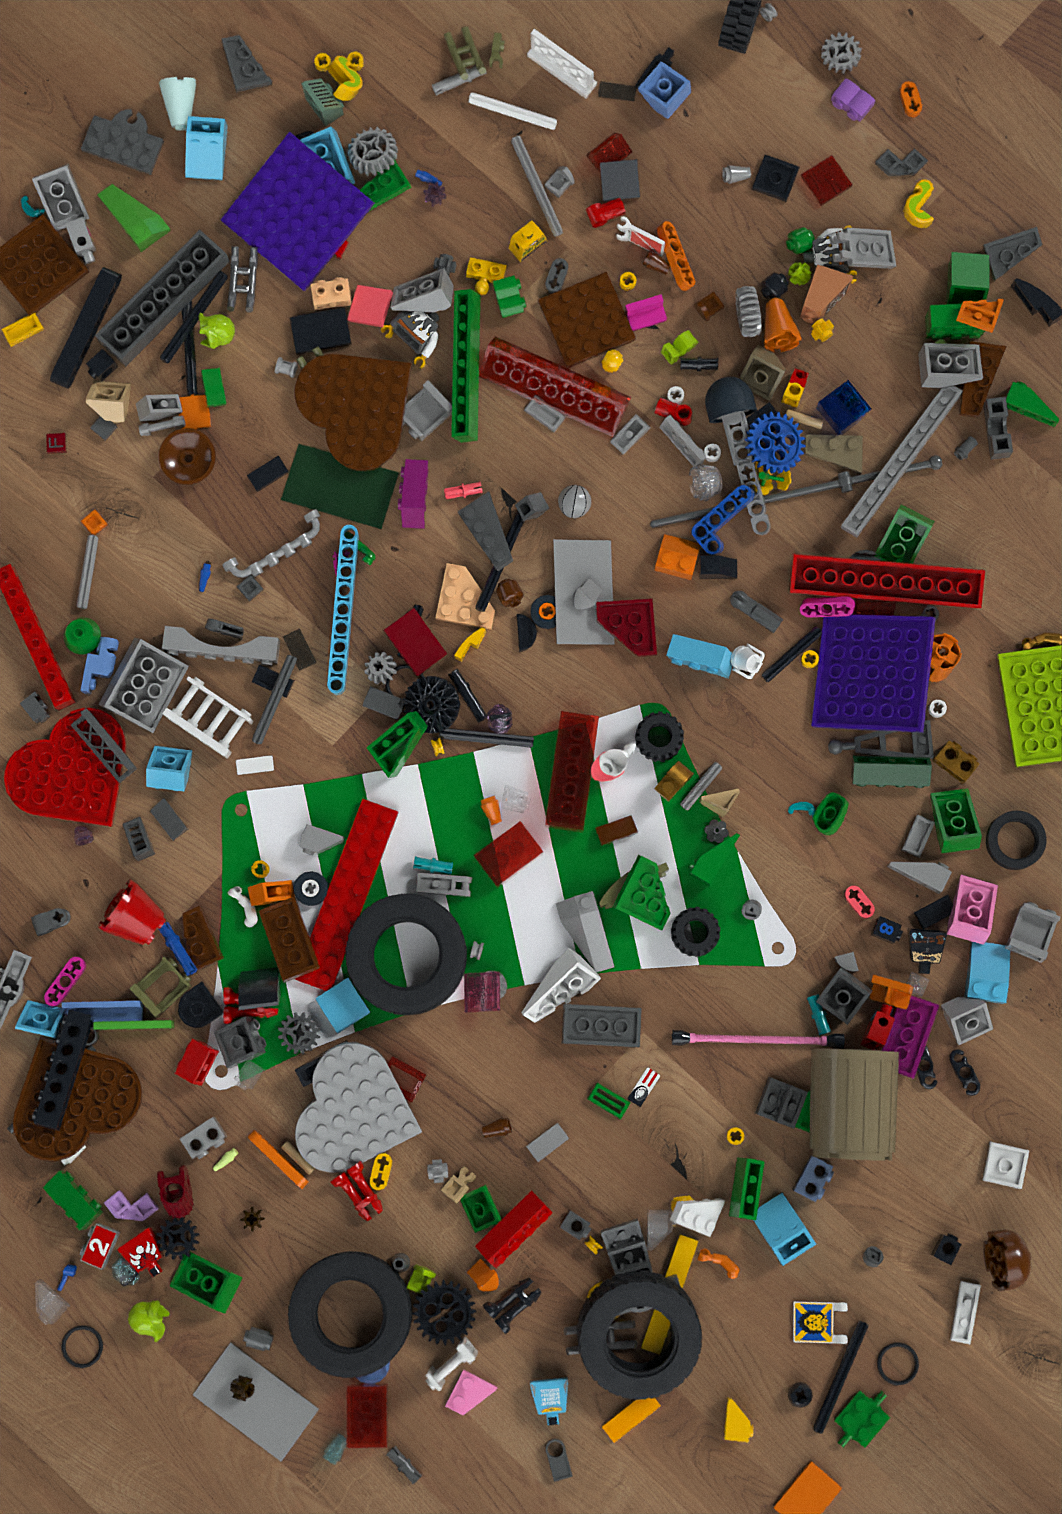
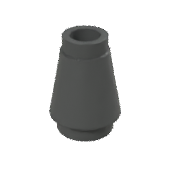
(404, 1258)

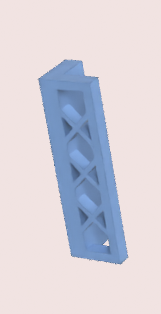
(108, 1010)

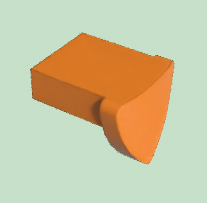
(483, 1276)

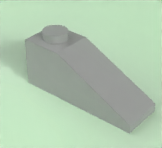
(929, 875)

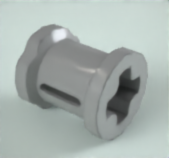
(286, 367)

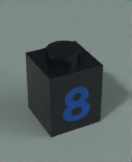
(887, 930)

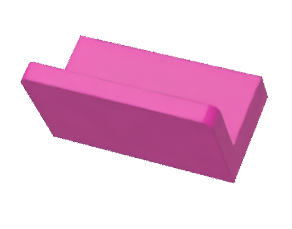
(646, 312)

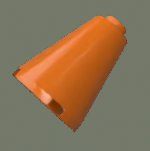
(780, 327)

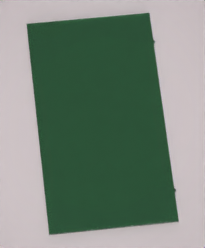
(331, 488)

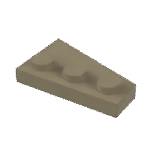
(836, 449)

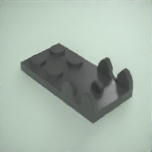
(601, 1025)

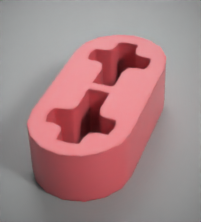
(863, 899)

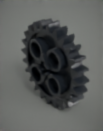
(453, 1327)

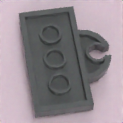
(123, 142)

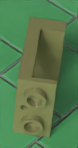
(164, 966)

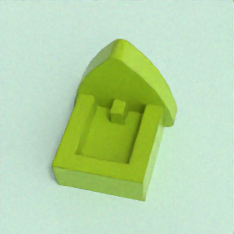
(420, 1278)

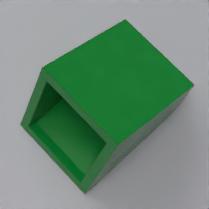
(967, 277)

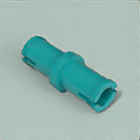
(433, 865)
(818, 1015)

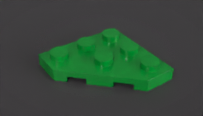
(644, 894)

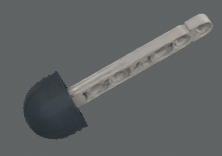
(730, 402)

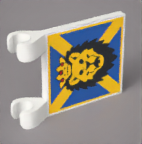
(815, 1322)

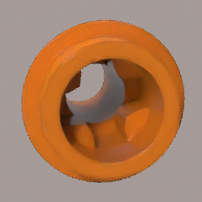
(491, 809)

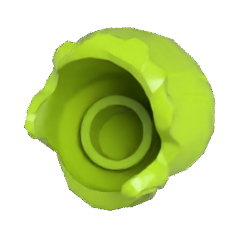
(218, 330)
(147, 1319)

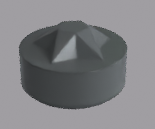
(751, 909)
(873, 1256)

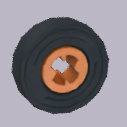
(537, 614)

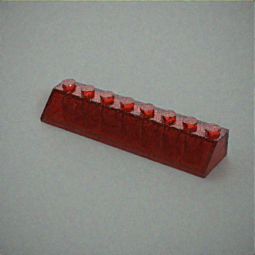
(554, 384)

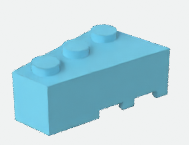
(700, 655)

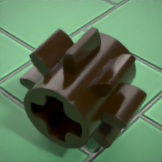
(249, 1223)
(242, 1388)

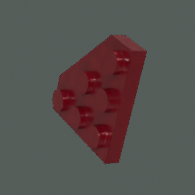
(630, 624)

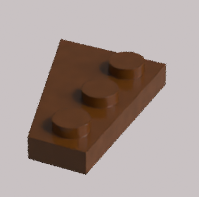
(200, 939)

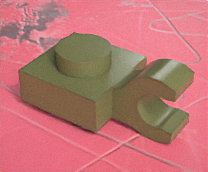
(497, 47)

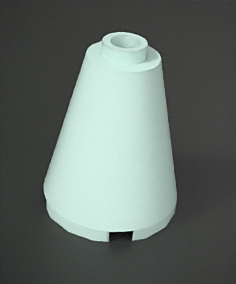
(178, 99)

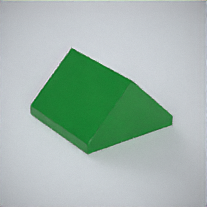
(480, 1208)

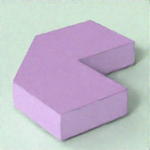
(122, 1209)

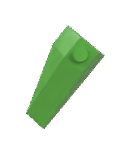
(136, 219)

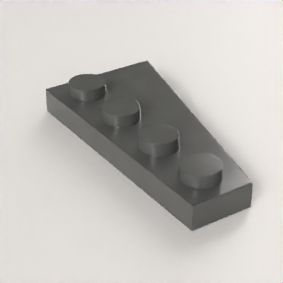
(486, 528)

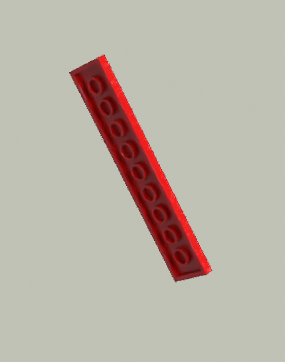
(349, 890)

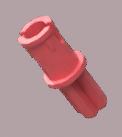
(462, 490)

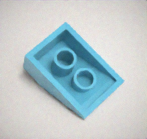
(988, 973)

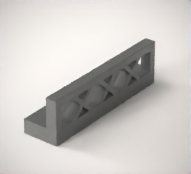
(106, 738)

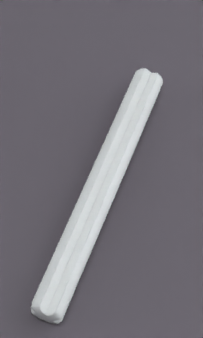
(512, 111)

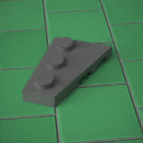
(243, 67)
(1011, 250)

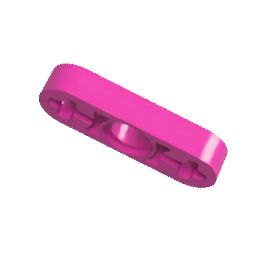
(834, 602)
(70, 967)

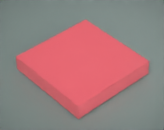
(370, 306)

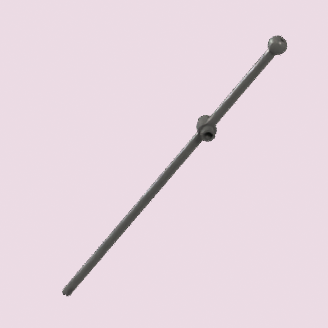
(844, 482)

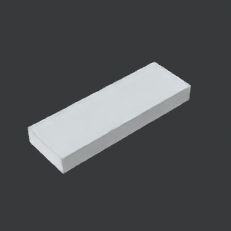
(965, 1312)

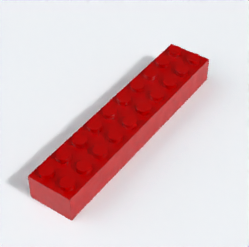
(886, 580)

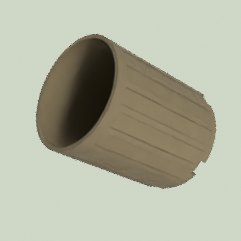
(853, 1104)

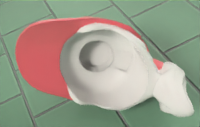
(611, 763)

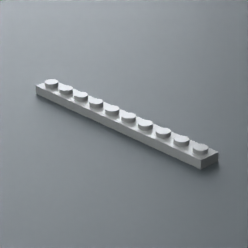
(901, 460)

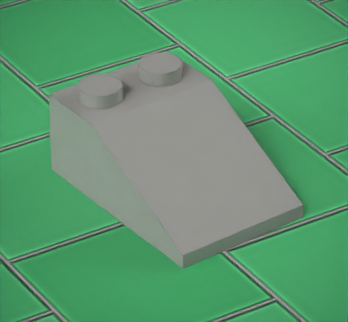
(60, 196)
(424, 294)
(949, 364)

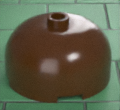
(1007, 1259)

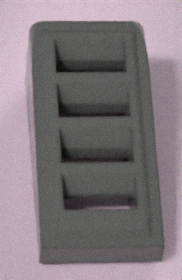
(144, 849)

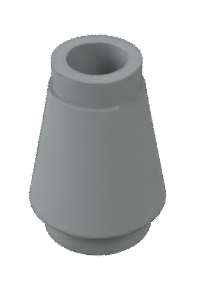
(735, 173)

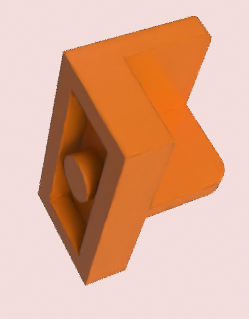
(891, 992)

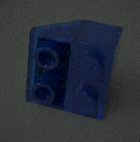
(843, 408)

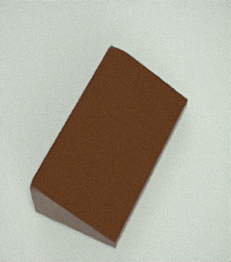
(616, 830)

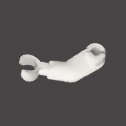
(250, 911)

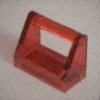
(411, 1071)

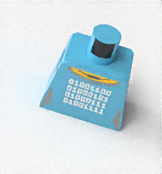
(550, 1397)

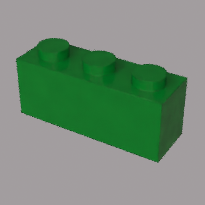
(746, 1188)

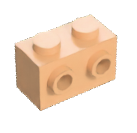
(331, 294)

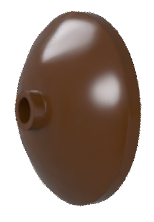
(180, 445)

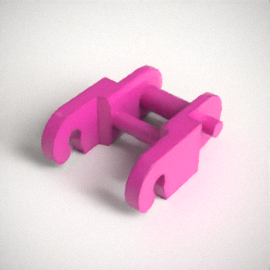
(335, 562)

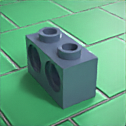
(808, 1176)

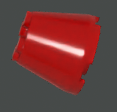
(132, 915)

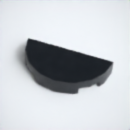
(526, 632)

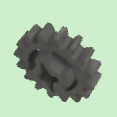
(301, 1023)

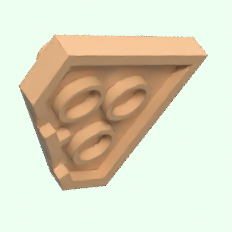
(459, 599)

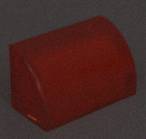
(611, 149)

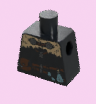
(926, 947)

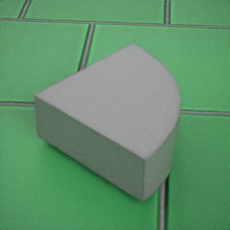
(847, 962)

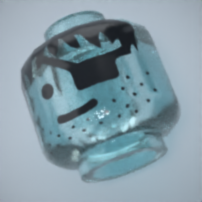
(124, 1272)

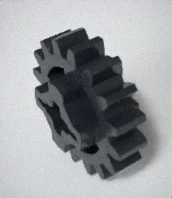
(183, 1231)

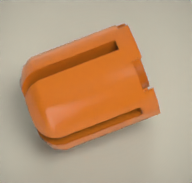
(944, 663)

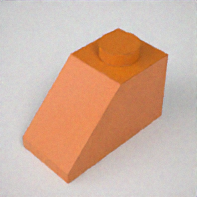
(270, 892)

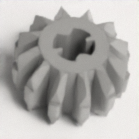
(379, 661)

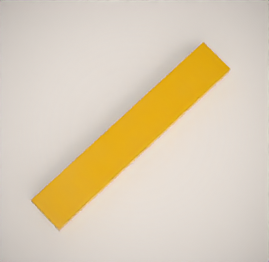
(679, 1265)

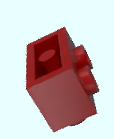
(196, 1062)

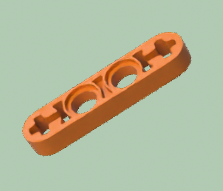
(684, 275)
(278, 1159)

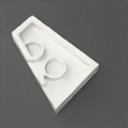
(698, 1215)

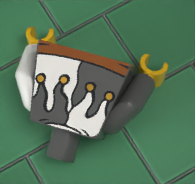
(823, 252)
(416, 330)

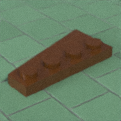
(976, 392)

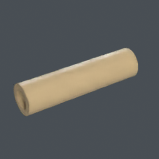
(805, 419)
(296, 1156)

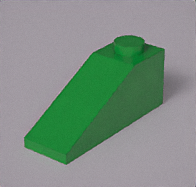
(1027, 403)
(710, 862)

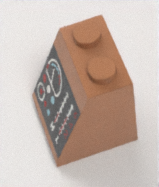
(824, 293)

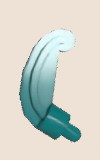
(29, 210)
(802, 806)

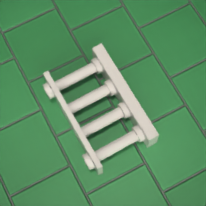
(207, 735)
(465, 1352)

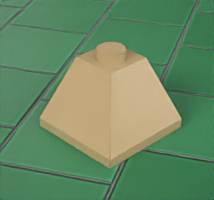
(109, 400)

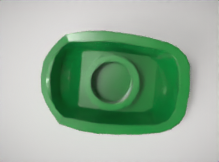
(830, 813)

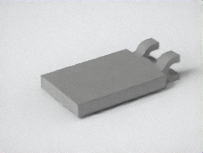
(865, 248)

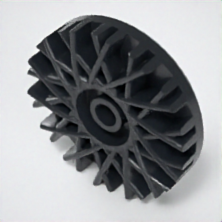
(445, 701)

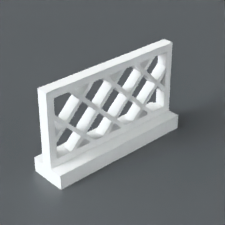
(561, 64)

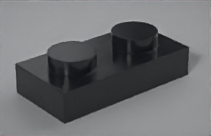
(267, 678)

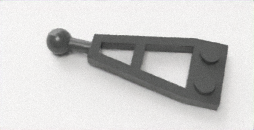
(921, 744)

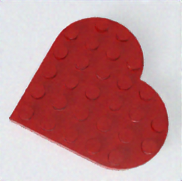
(65, 776)

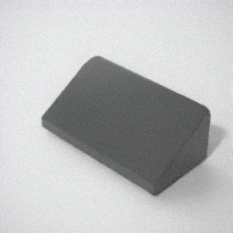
(384, 703)
(169, 819)

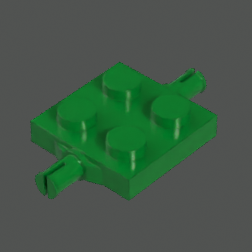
(862, 1419)

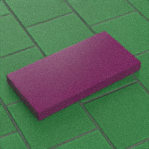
(911, 1034)

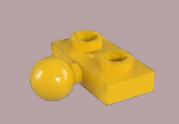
(485, 272)

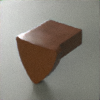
(709, 306)

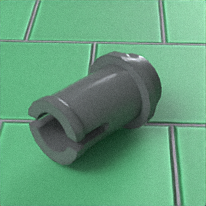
(963, 451)

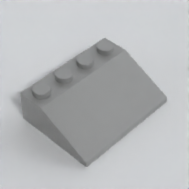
(143, 685)

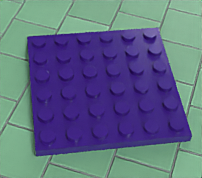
(297, 211)
(873, 673)

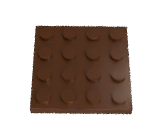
(38, 265)
(586, 319)

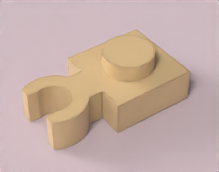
(457, 1187)

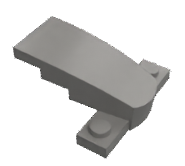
(11, 982)

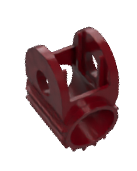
(185, 1204)

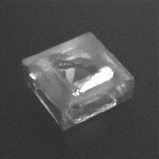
(918, 983)

